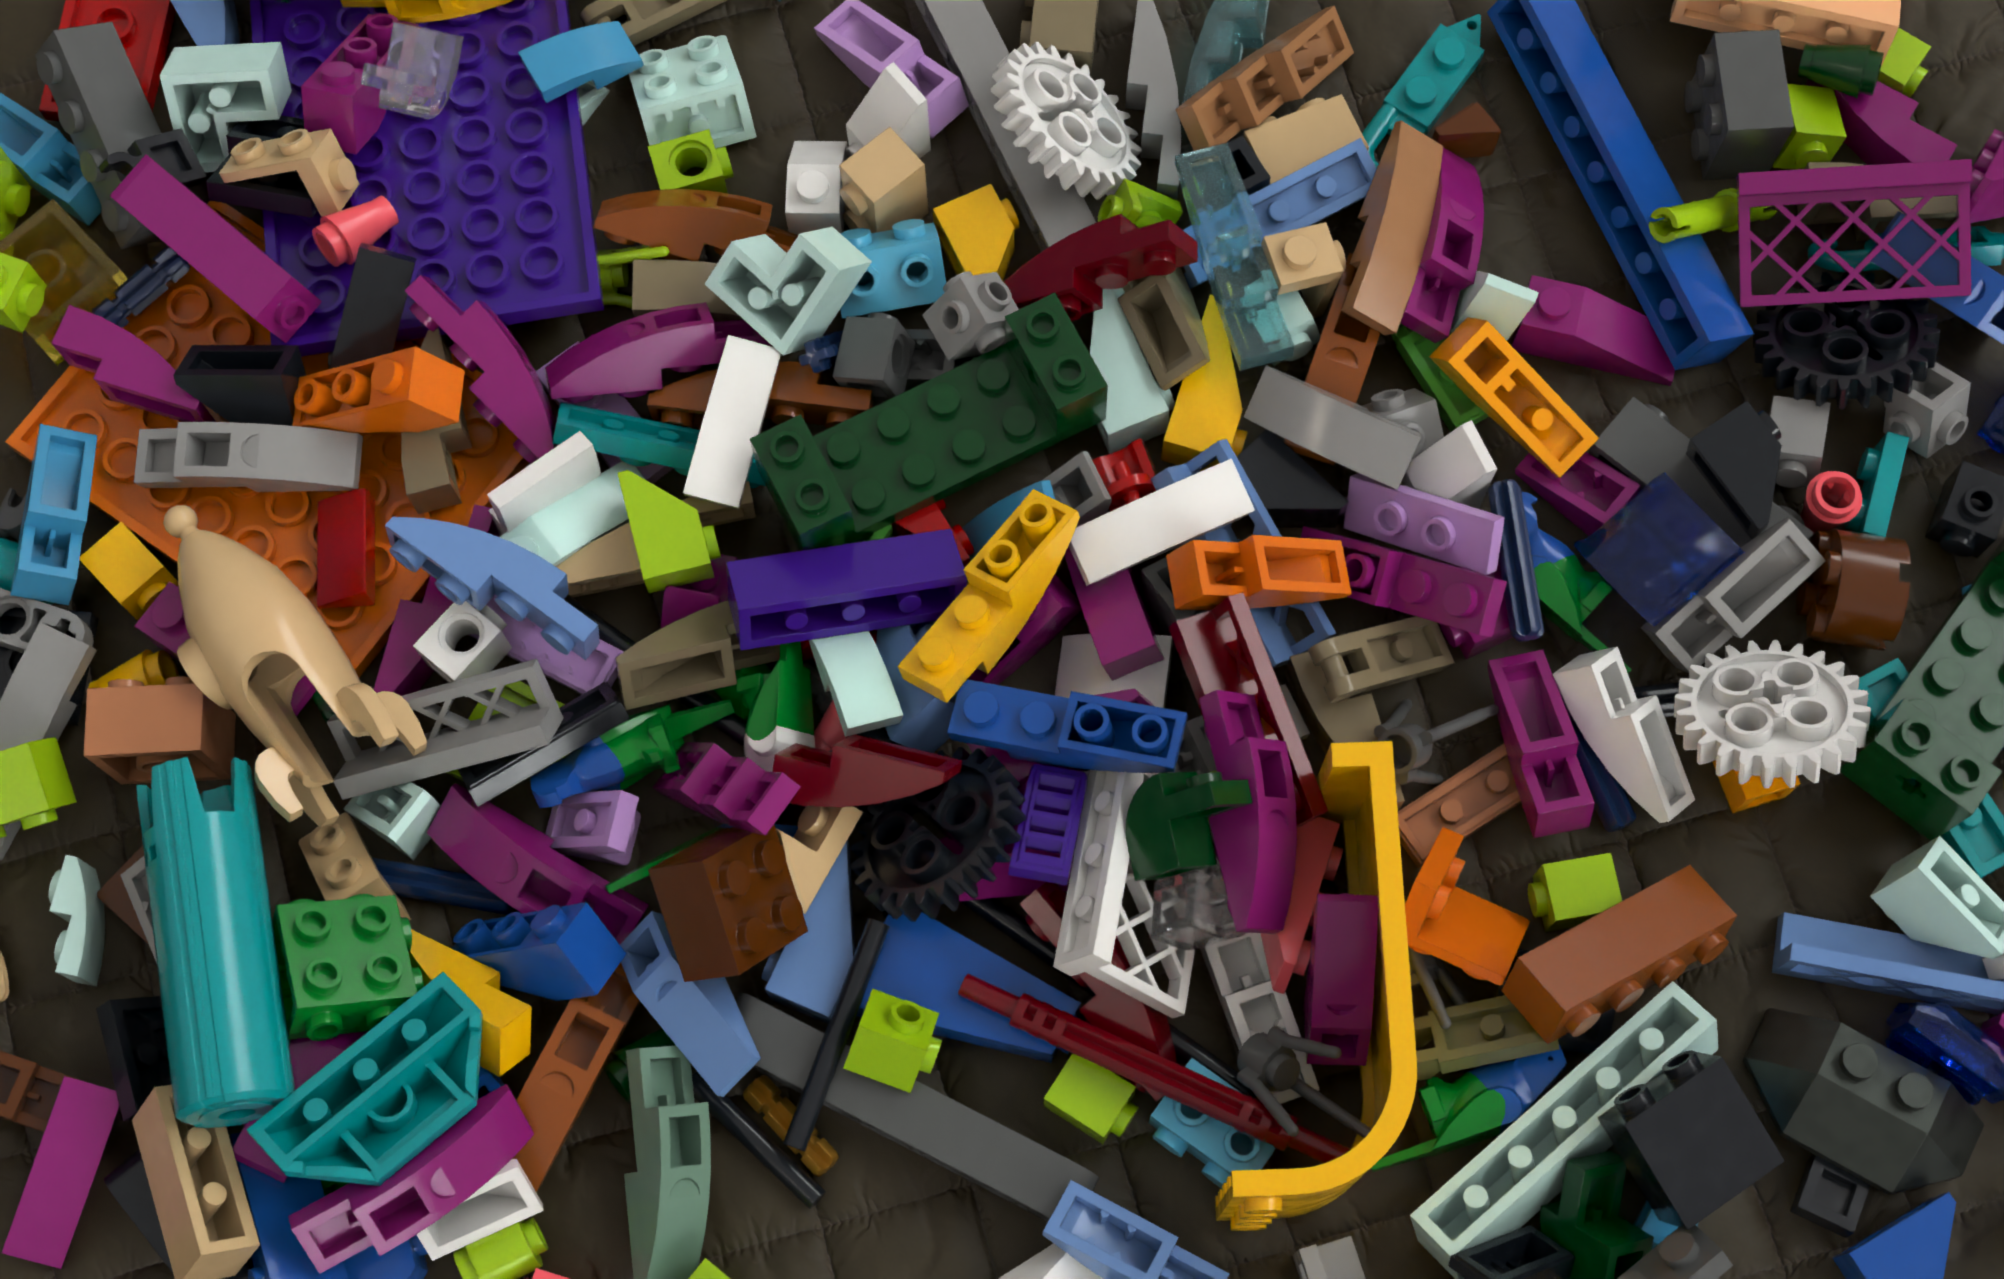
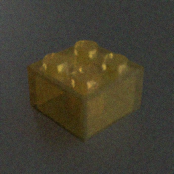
(68, 263)

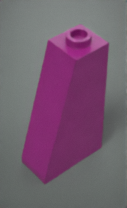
(215, 248)

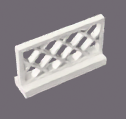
(1094, 903)

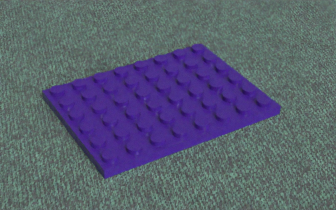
(482, 192)

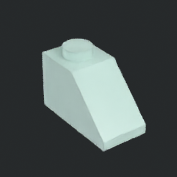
(1942, 901)

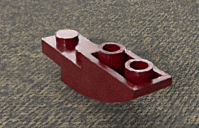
(1100, 259)
(1109, 1007)

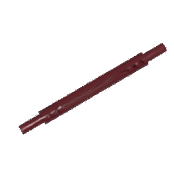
(1147, 1069)

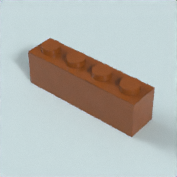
(1619, 955)

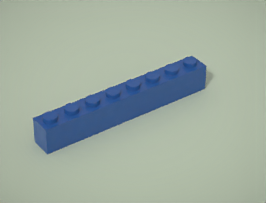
(1620, 178)

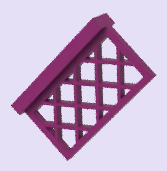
(1851, 185)

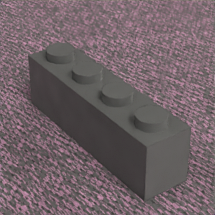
(100, 110)
(1646, 445)

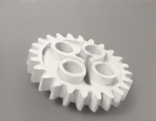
(1066, 120)
(1772, 713)

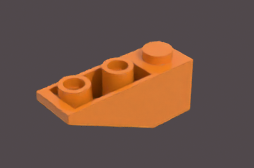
(382, 394)

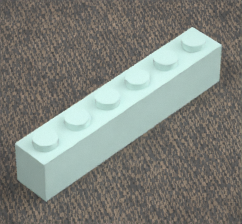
(1530, 1158)

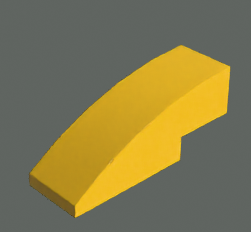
(504, 1019)

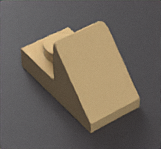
(816, 847)

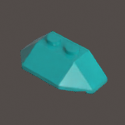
(382, 1093)

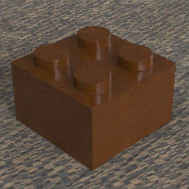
(728, 902)

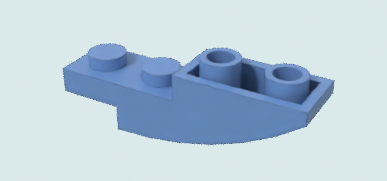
(479, 565)

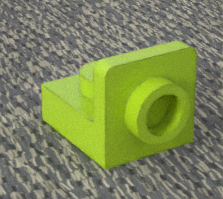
(1140, 205)

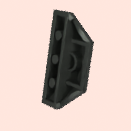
(1860, 1103)

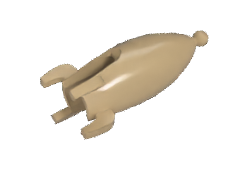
(252, 646)

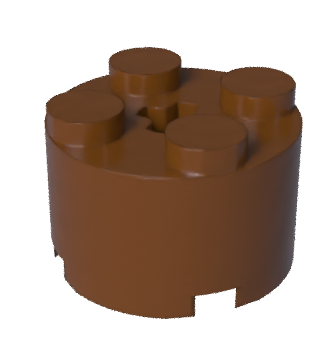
(1856, 591)

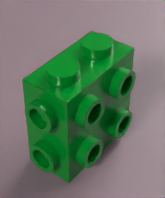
(343, 964)

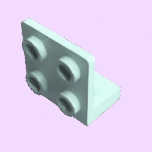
(693, 92)

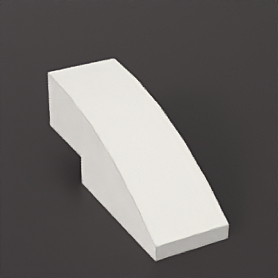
(730, 420)
(1160, 522)
(1625, 732)

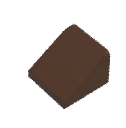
(1468, 132)

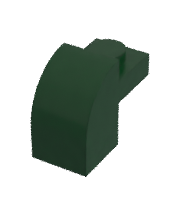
(1170, 823)
(1589, 1221)

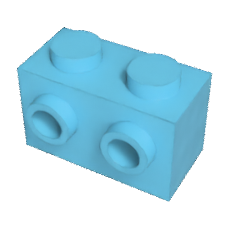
(903, 268)
(1206, 1138)

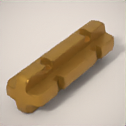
(765, 1098)

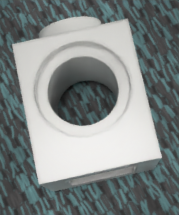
(439, 642)

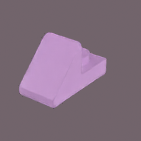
(596, 826)

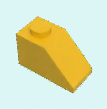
(977, 232)

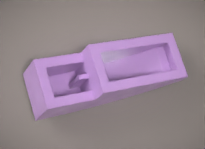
(872, 42)

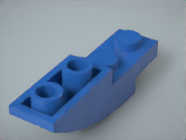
(1068, 731)

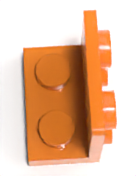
(1457, 923)

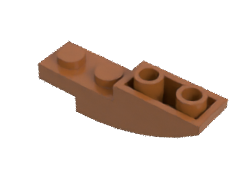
(687, 220)
(1341, 353)
(793, 393)
(570, 1069)

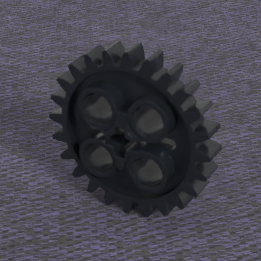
(1846, 346)
(910, 869)

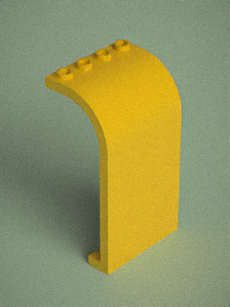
(1361, 795)

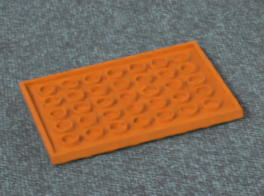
(272, 524)

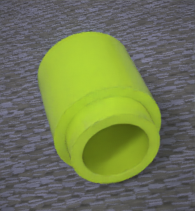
(503, 1254)

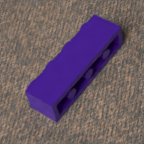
(844, 588)

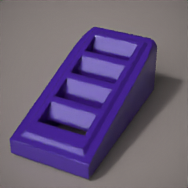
(1054, 792)

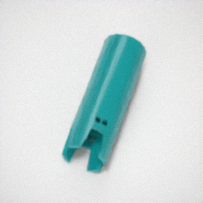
(214, 947)

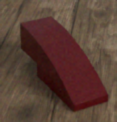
(861, 772)

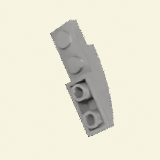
(248, 456)

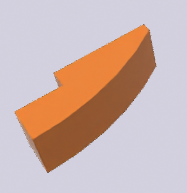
(1263, 567)

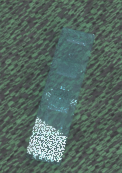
(1224, 34)
(1233, 256)

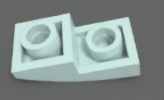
(857, 681)
(75, 900)

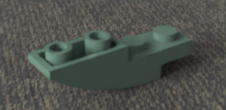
(673, 1162)

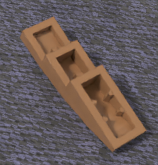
(1266, 80)
(1395, 228)

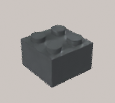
(1739, 104)

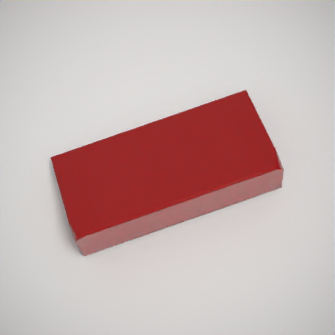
(346, 550)

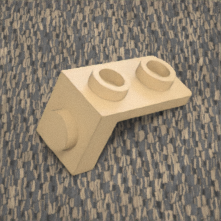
(315, 156)
(1306, 262)
(344, 863)

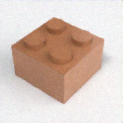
(144, 726)

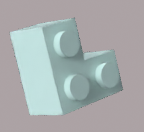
(223, 85)
(789, 293)

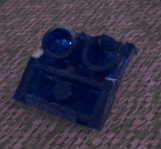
(1659, 549)
(1964, 1050)

